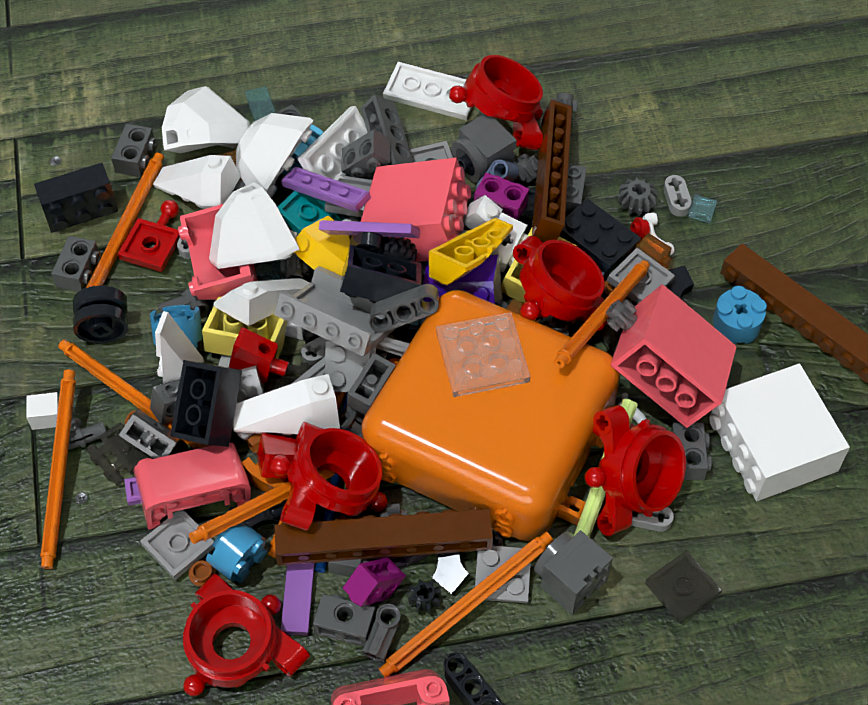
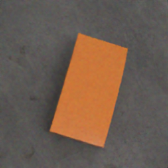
(253, 475)

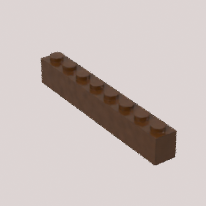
(552, 172)
(799, 309)
(384, 536)

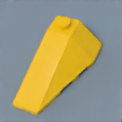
(322, 249)
(467, 251)

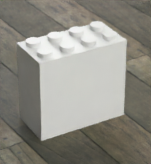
(778, 432)

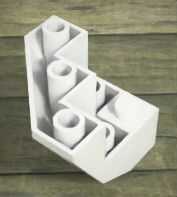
(201, 121)
(269, 147)
(250, 230)

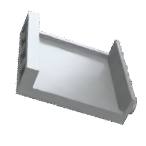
(331, 313)

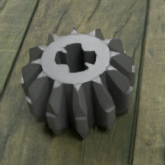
(637, 196)

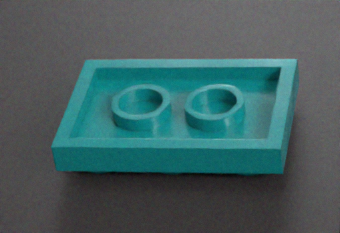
(303, 210)

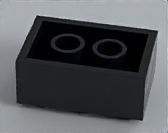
(76, 197)
(599, 236)
(378, 275)
(206, 403)

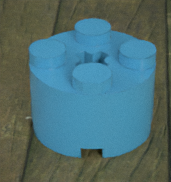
(739, 315)
(187, 320)
(237, 551)

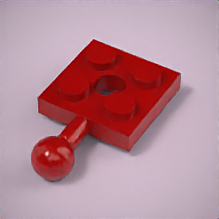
(146, 232)

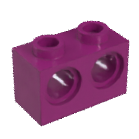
(506, 194)
(373, 582)

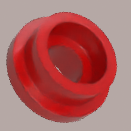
(640, 227)

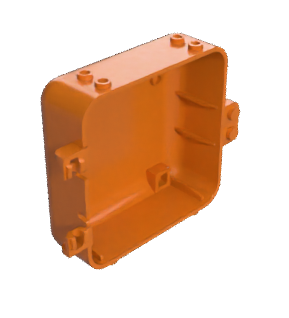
(495, 447)

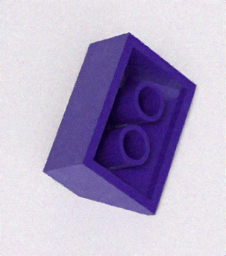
(481, 282)

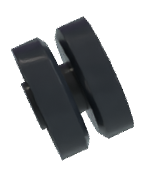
(100, 314)

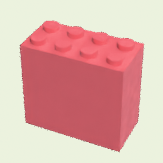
(421, 194)
(675, 357)

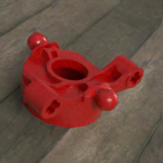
(505, 92)
(558, 280)
(335, 451)
(659, 475)
(225, 608)

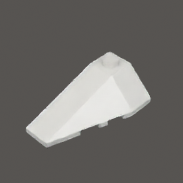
(203, 180)
(257, 299)
(173, 348)
(288, 408)

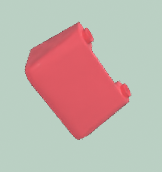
(209, 280)
(190, 481)
(419, 686)

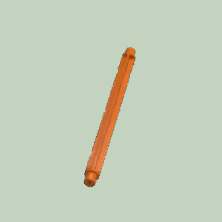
(126, 221)
(599, 316)
(114, 382)
(58, 470)
(246, 511)
(465, 605)

